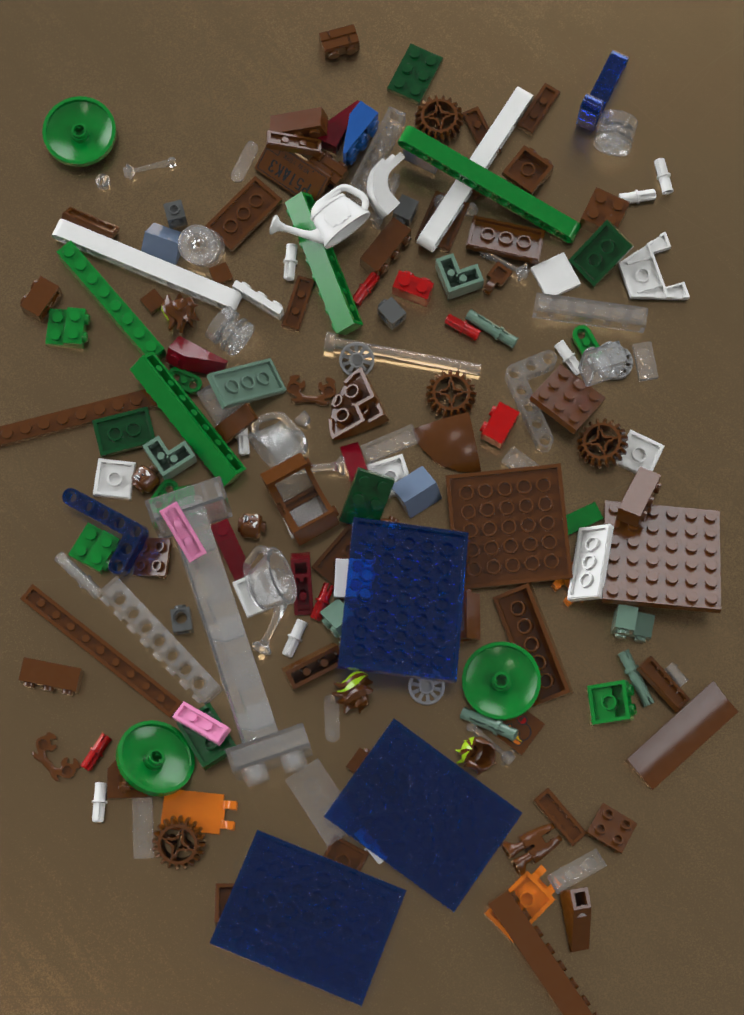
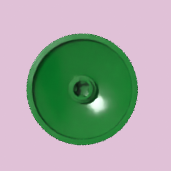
(79, 131)
(501, 681)
(155, 758)

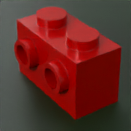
(413, 288)
(499, 424)

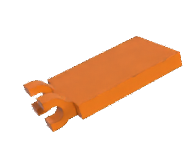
(202, 807)
(532, 894)

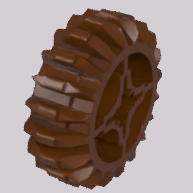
(452, 116)
(443, 394)
(610, 441)
(172, 841)

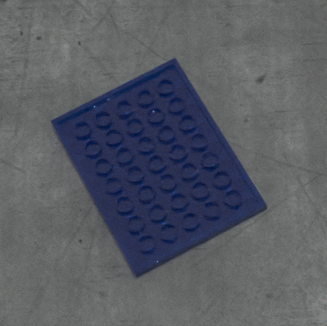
(403, 600)
(423, 815)
(308, 917)

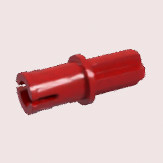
(365, 288)
(462, 327)
(322, 601)
(96, 752)

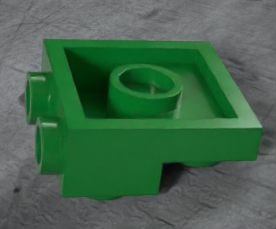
(67, 328)
(94, 548)
(611, 702)

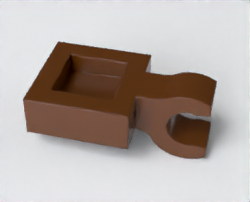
(497, 276)

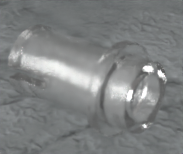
(676, 674)

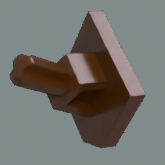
(118, 787)

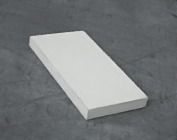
(590, 562)

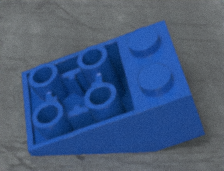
(361, 127)

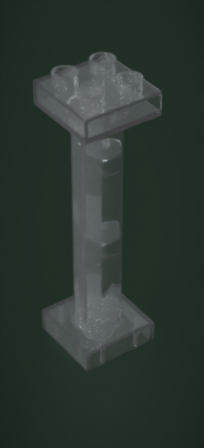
(261, 742)

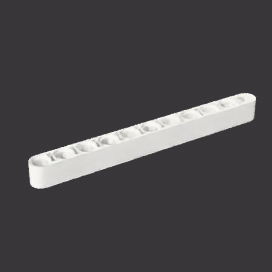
(484, 156)
(147, 265)

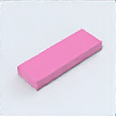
(183, 531)
(201, 723)

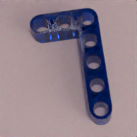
(596, 101)
(112, 521)

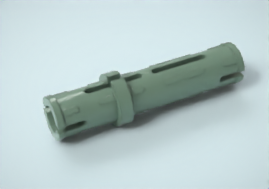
(497, 332)
(636, 678)
(492, 725)

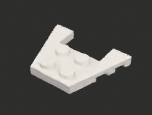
(644, 277)

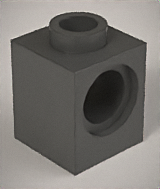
(406, 210)
(175, 214)
(391, 312)
(187, 626)

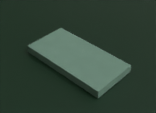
(246, 383)

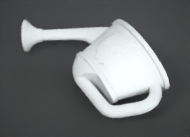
(333, 216)

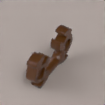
(294, 389)
(66, 771)

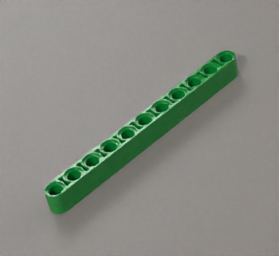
(489, 184)

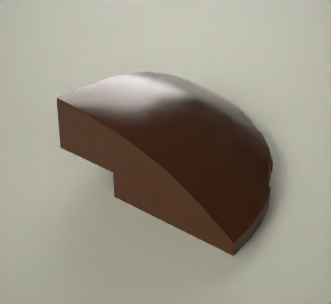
(356, 407)
(451, 443)

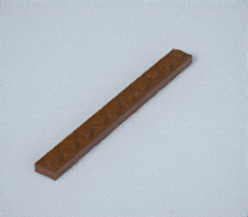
(73, 417)
(101, 651)

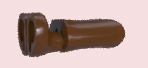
(533, 845)

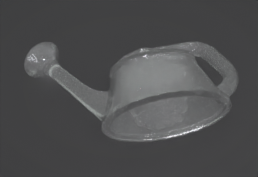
(284, 441)
(269, 585)

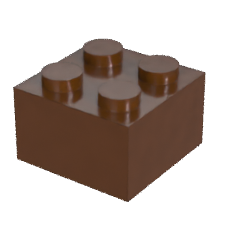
(603, 207)

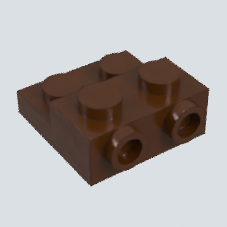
(528, 170)

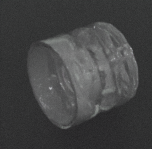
(615, 133)
(211, 246)
(230, 331)

